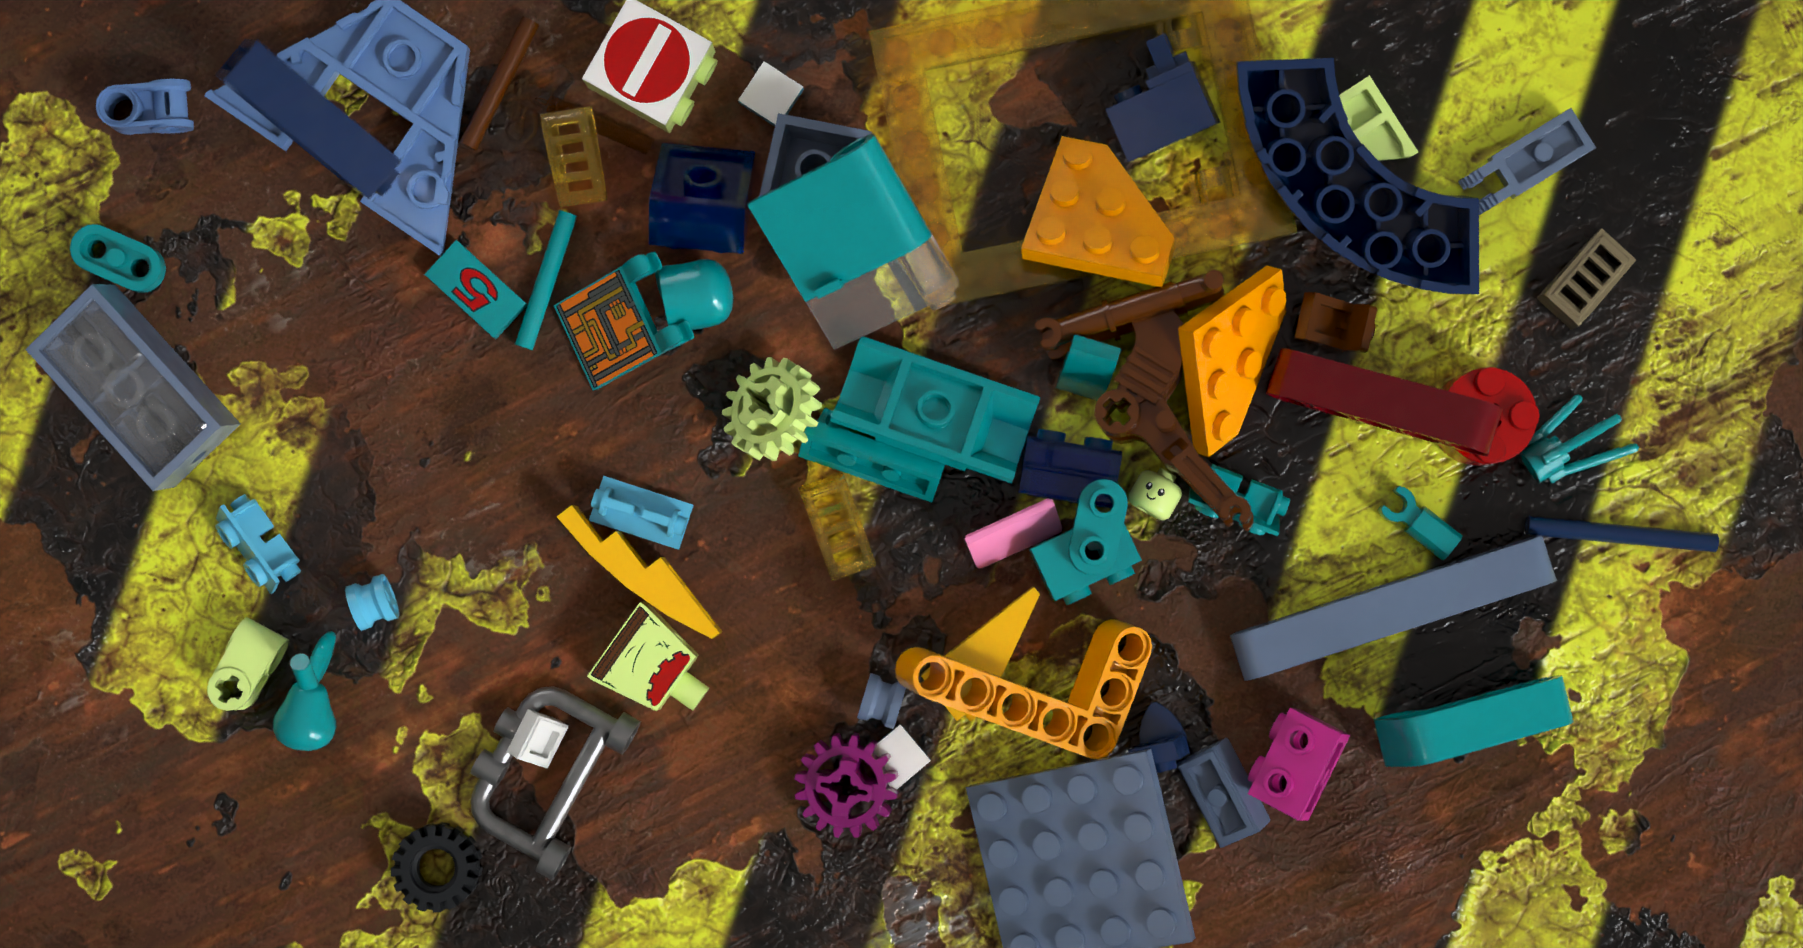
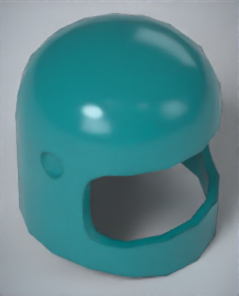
(695, 293)

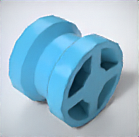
(372, 602)

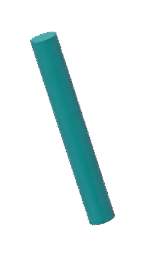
(546, 280)

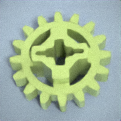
(771, 409)

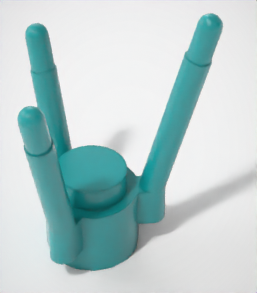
(1547, 457)

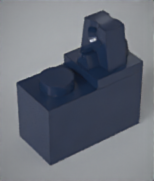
(1168, 111)

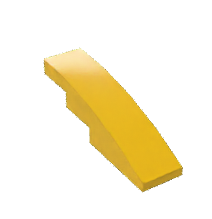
(654, 583)

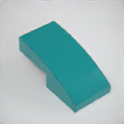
(1088, 367)

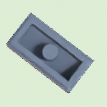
(1222, 793)

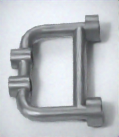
(493, 766)

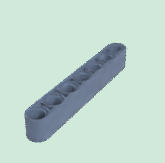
(1393, 607)

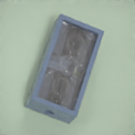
(132, 386)

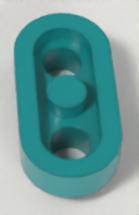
(119, 260)
(1098, 526)

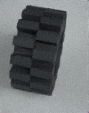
(413, 884)

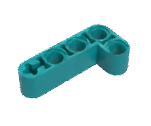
(1473, 723)

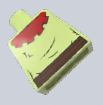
(649, 662)

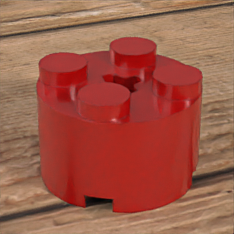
(1517, 418)

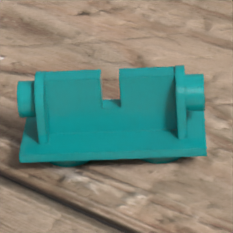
(1263, 500)

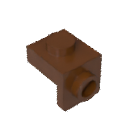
(1336, 323)

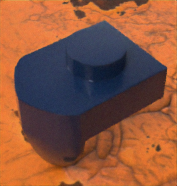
(1164, 736)

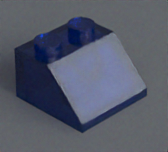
(701, 198)

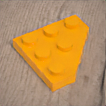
(1097, 219)
(1226, 355)

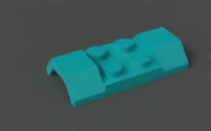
(935, 410)

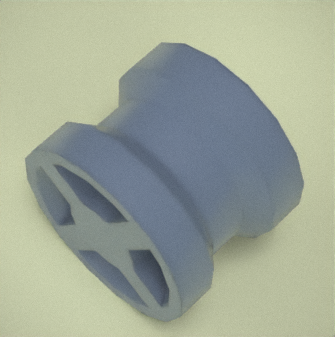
(881, 701)

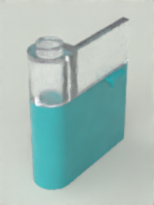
(855, 243)

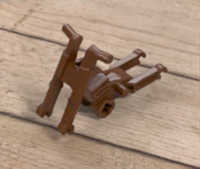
(1151, 378)

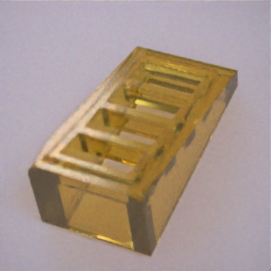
(557, 159)
(822, 488)

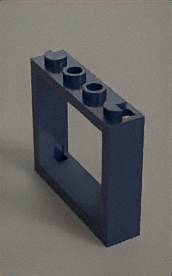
(309, 118)

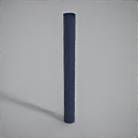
(1622, 534)

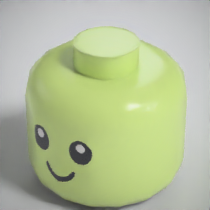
(1155, 493)

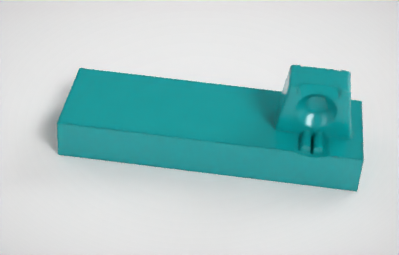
(870, 460)

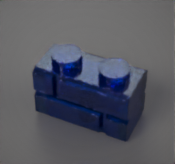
(1064, 469)

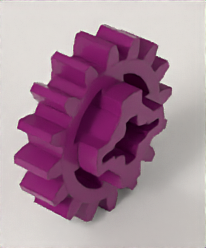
(842, 805)

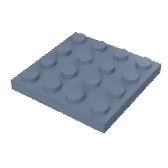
(1082, 856)

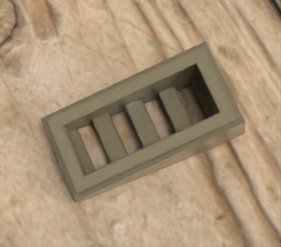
(1561, 305)

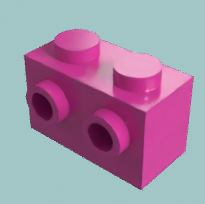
(1304, 768)

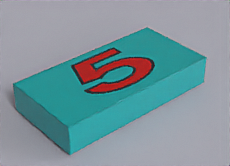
(476, 289)

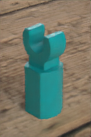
(1423, 525)

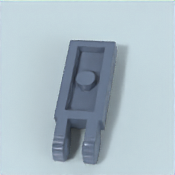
(1532, 158)

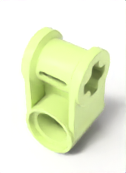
(251, 658)

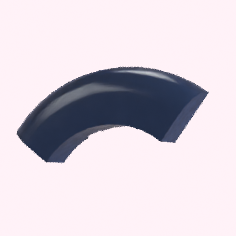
(1344, 190)

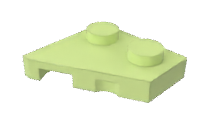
(1375, 122)

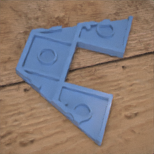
(410, 70)

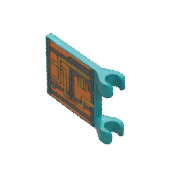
(613, 326)

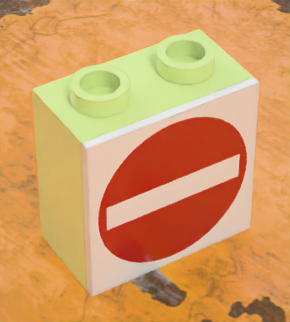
(651, 65)

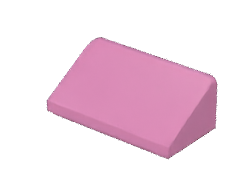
(1013, 533)

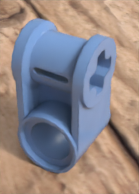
(157, 107)

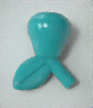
(306, 716)

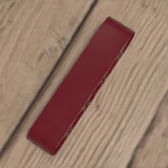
(1385, 401)

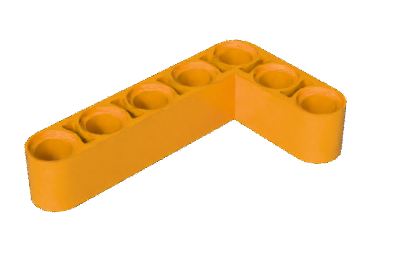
(1030, 706)

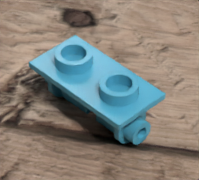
(640, 512)
(263, 560)

